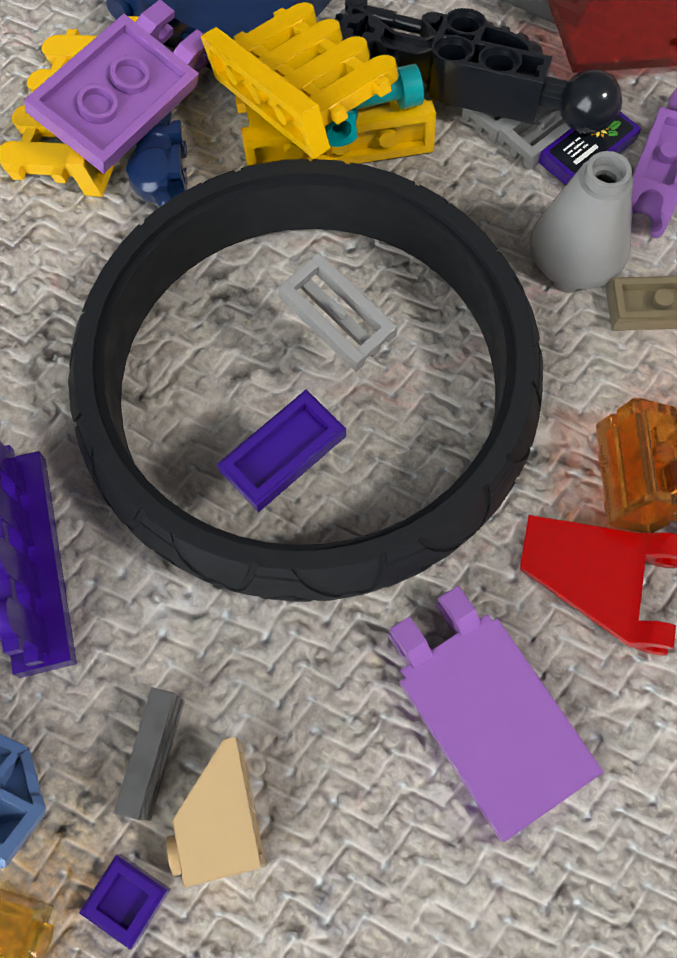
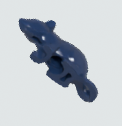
(156, 163)

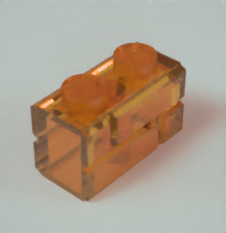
(639, 465)

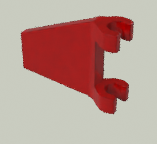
(601, 575)

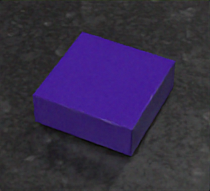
(125, 901)

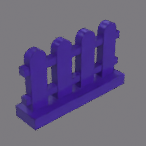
(32, 584)

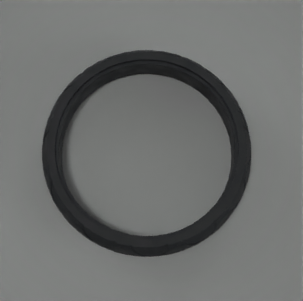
(279, 199)

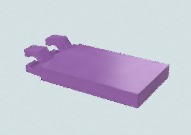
(119, 86)
(492, 717)

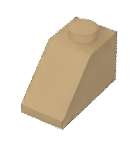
(217, 822)

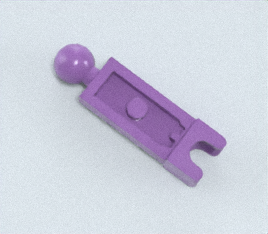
(657, 171)

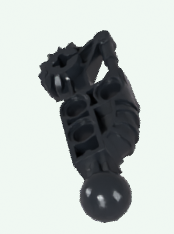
(484, 66)

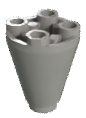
(587, 226)

